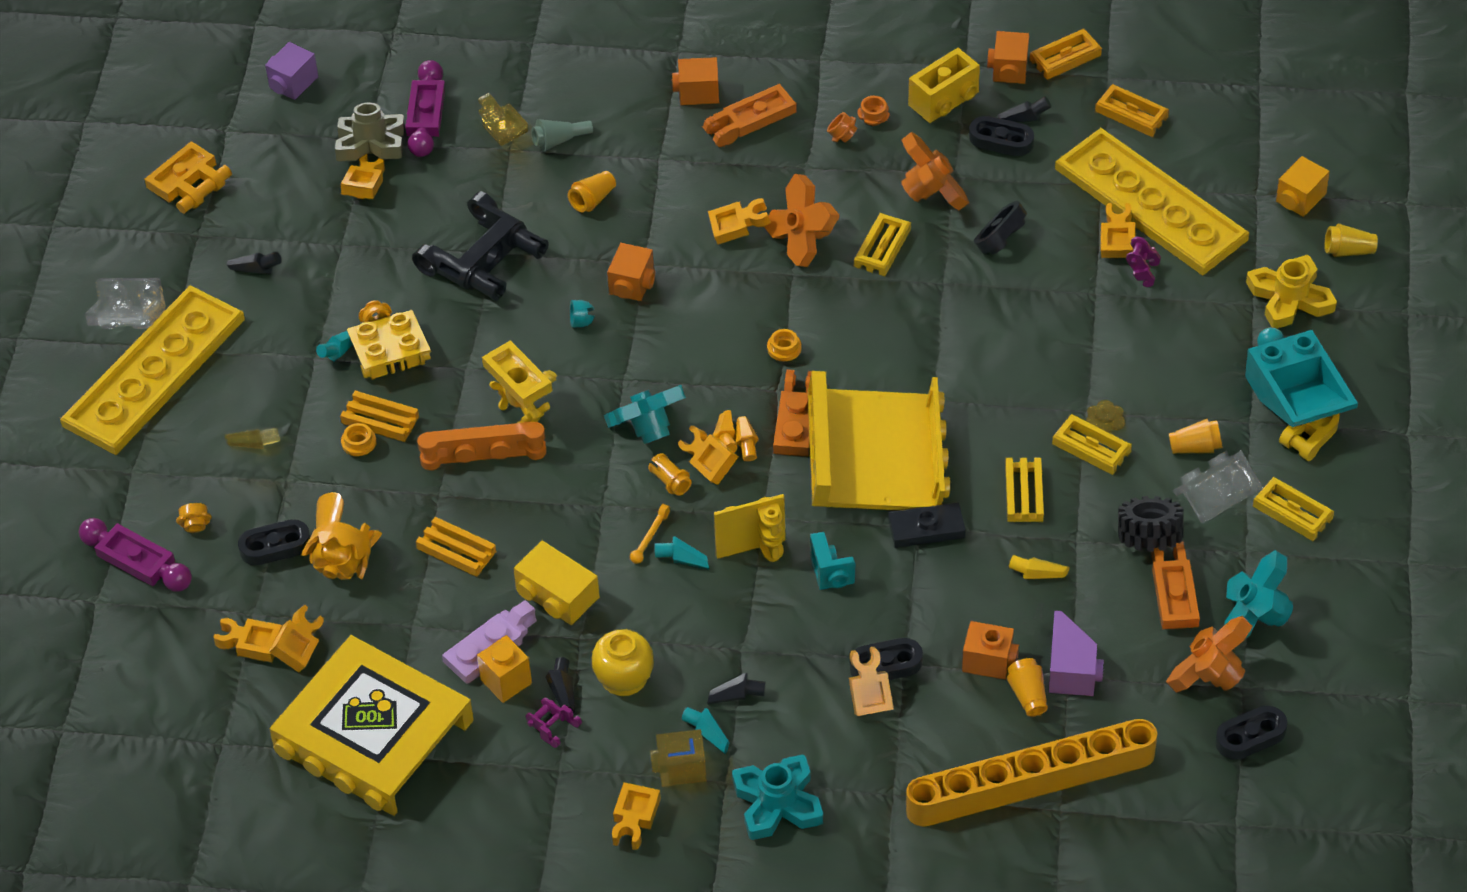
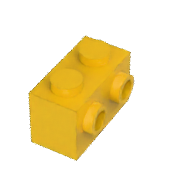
(944, 85)
(556, 583)

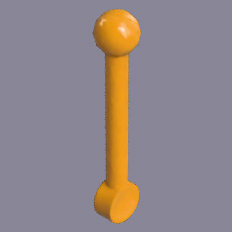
(637, 555)

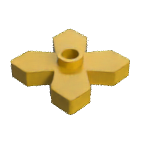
(1291, 290)

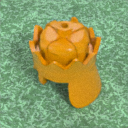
(336, 546)

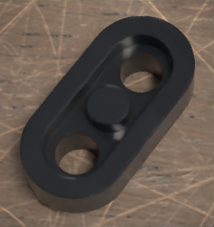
(1001, 136)
(1006, 221)
(273, 542)
(890, 654)
(1248, 732)

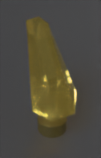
(252, 438)

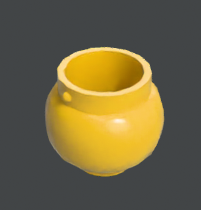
(622, 661)

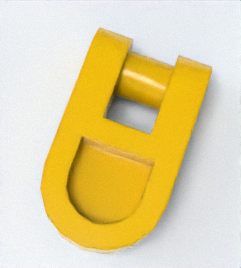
(1319, 431)

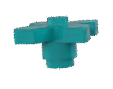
(647, 413)
(1258, 594)
(777, 794)

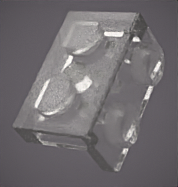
(126, 303)
(1220, 486)

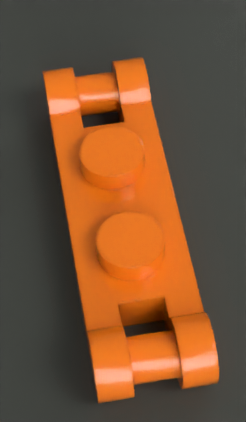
(482, 444)

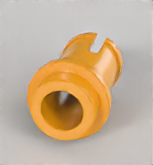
(675, 479)

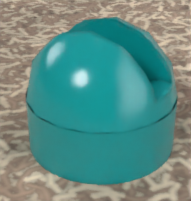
(579, 313)

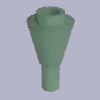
(552, 133)

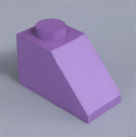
(1073, 659)

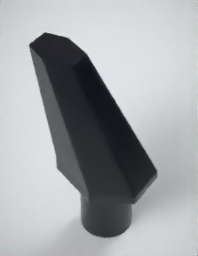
(1027, 111)
(255, 263)
(562, 683)
(736, 690)

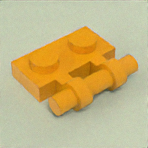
(181, 171)

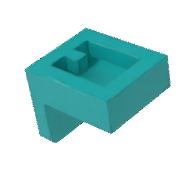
(828, 569)

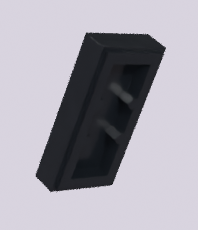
(926, 525)

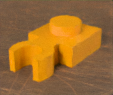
(364, 179)
(733, 220)
(1117, 233)
(710, 455)
(295, 640)
(251, 641)
(871, 688)
(634, 809)

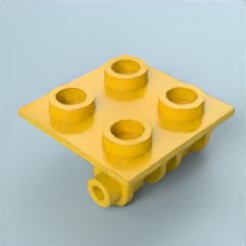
(389, 342)
(752, 527)

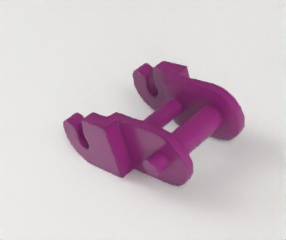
(1137, 260)
(562, 714)

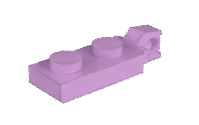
(463, 656)

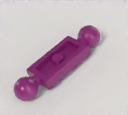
(425, 108)
(135, 554)

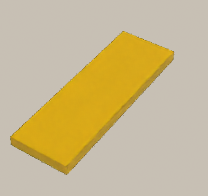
(1158, 202)
(152, 370)

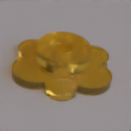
(1106, 416)

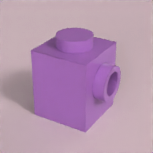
(291, 70)

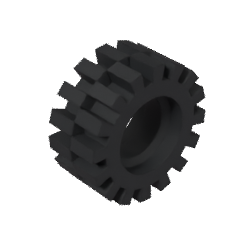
(1150, 523)

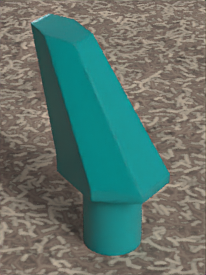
(335, 346)
(681, 553)
(709, 727)

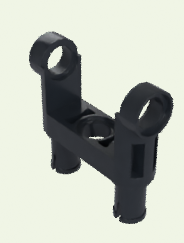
(473, 267)

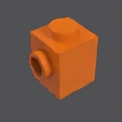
(1009, 57)
(697, 81)
(631, 272)
(989, 650)

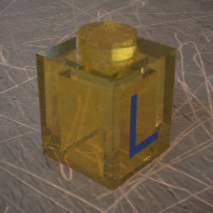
(679, 758)

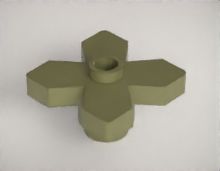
(369, 133)

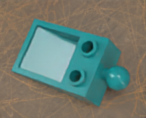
(1296, 377)

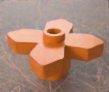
(930, 174)
(802, 220)
(1213, 657)

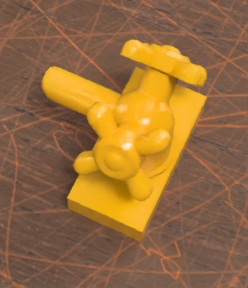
(518, 381)

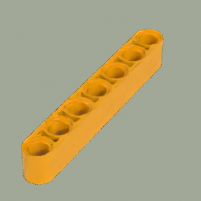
(1018, 785)

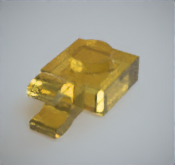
(501, 122)

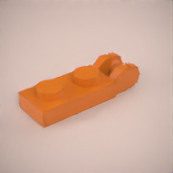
(749, 115)
(793, 419)
(1175, 589)

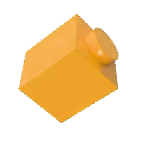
(1302, 186)
(504, 668)

